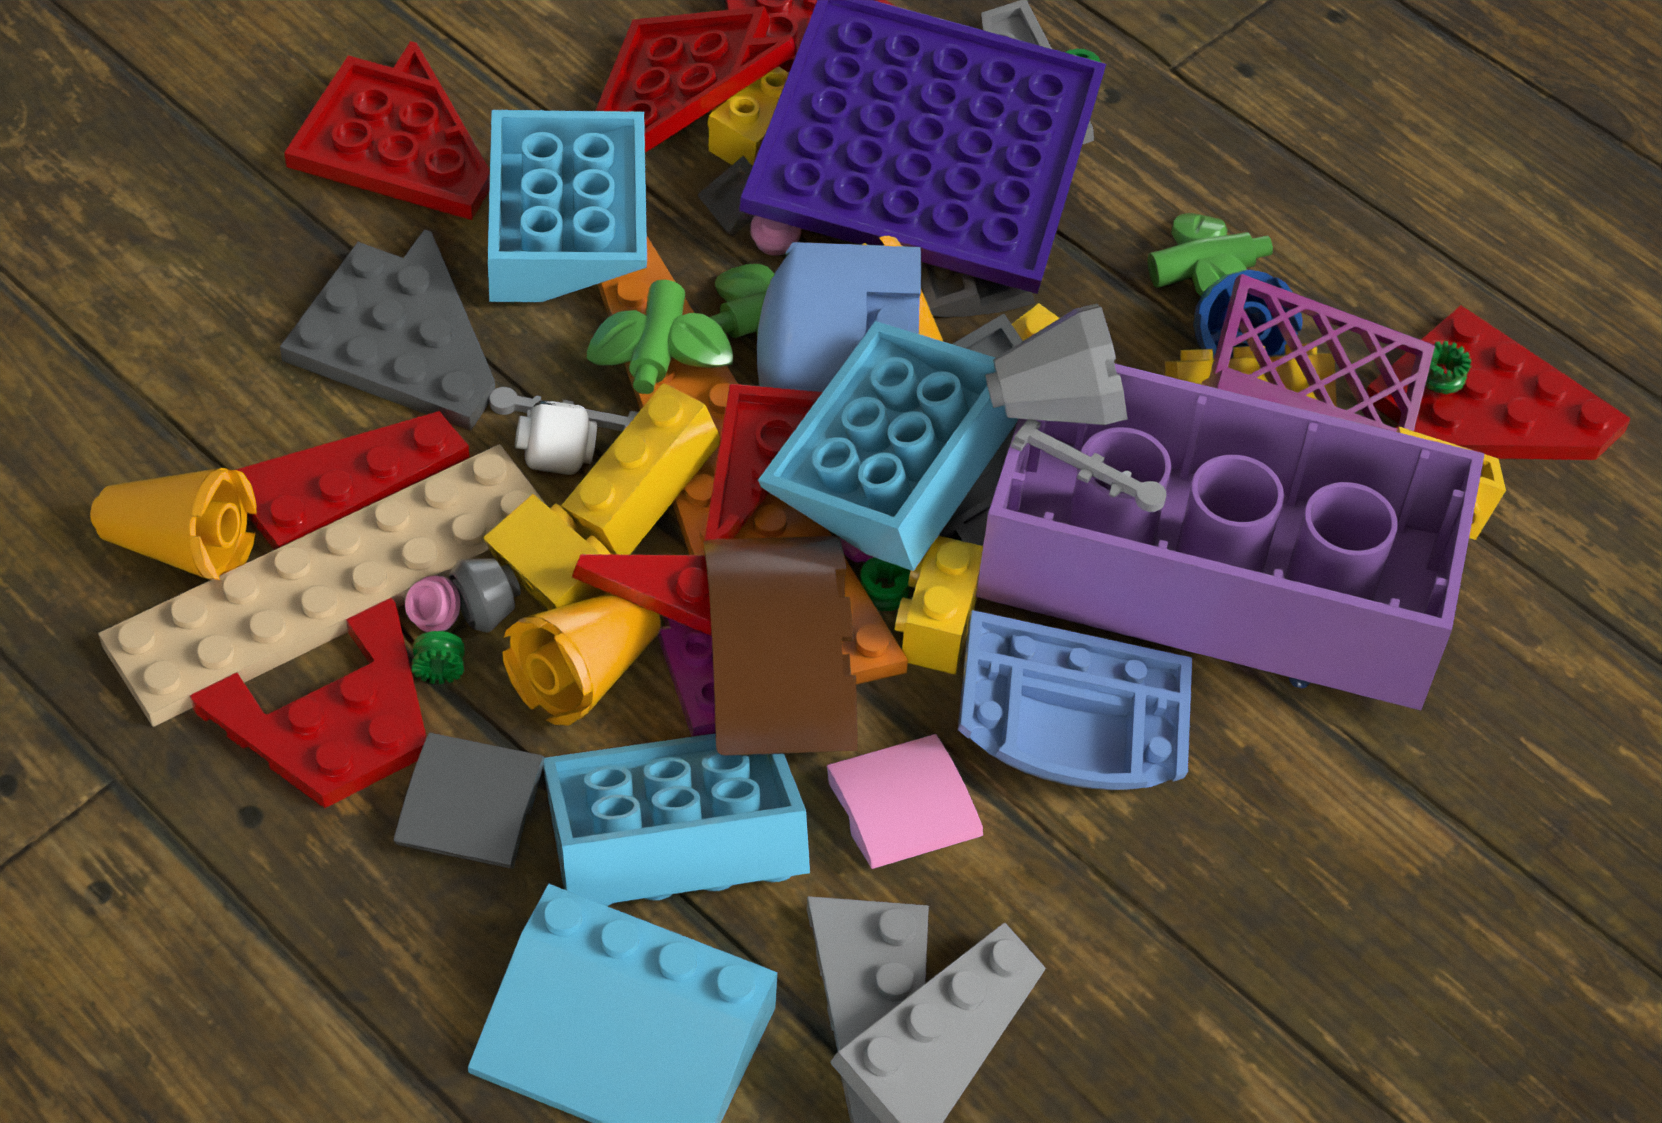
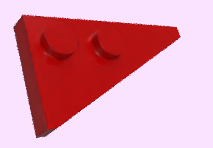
(752, 434)
(661, 583)

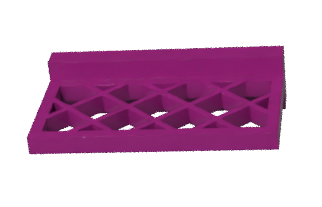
(1323, 315)

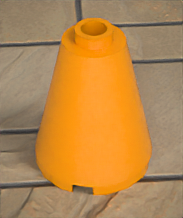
(181, 519)
(576, 653)

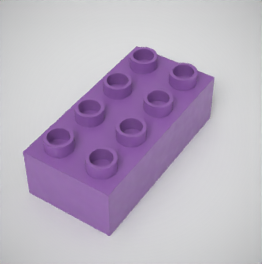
(1276, 543)

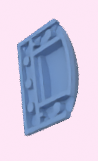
(826, 304)
(1075, 705)

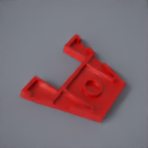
(339, 733)

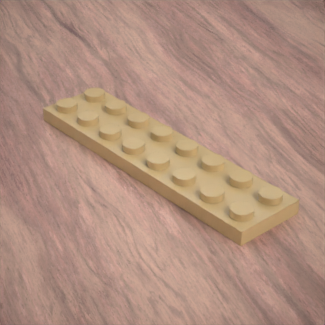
(312, 585)

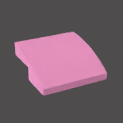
(904, 801)

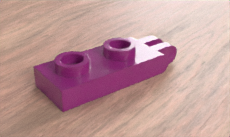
(691, 670)

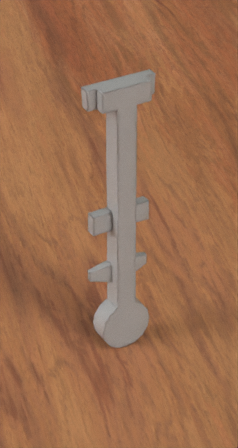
(505, 401)
(1148, 495)

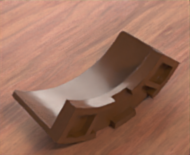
(779, 646)

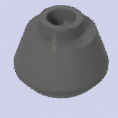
(485, 591)

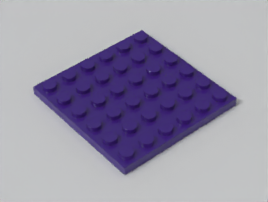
(926, 139)

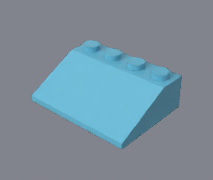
(564, 201)
(892, 444)
(673, 819)
(622, 1017)

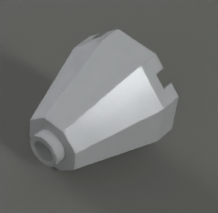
(1061, 373)

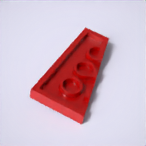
(343, 476)

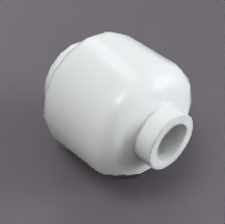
(556, 437)

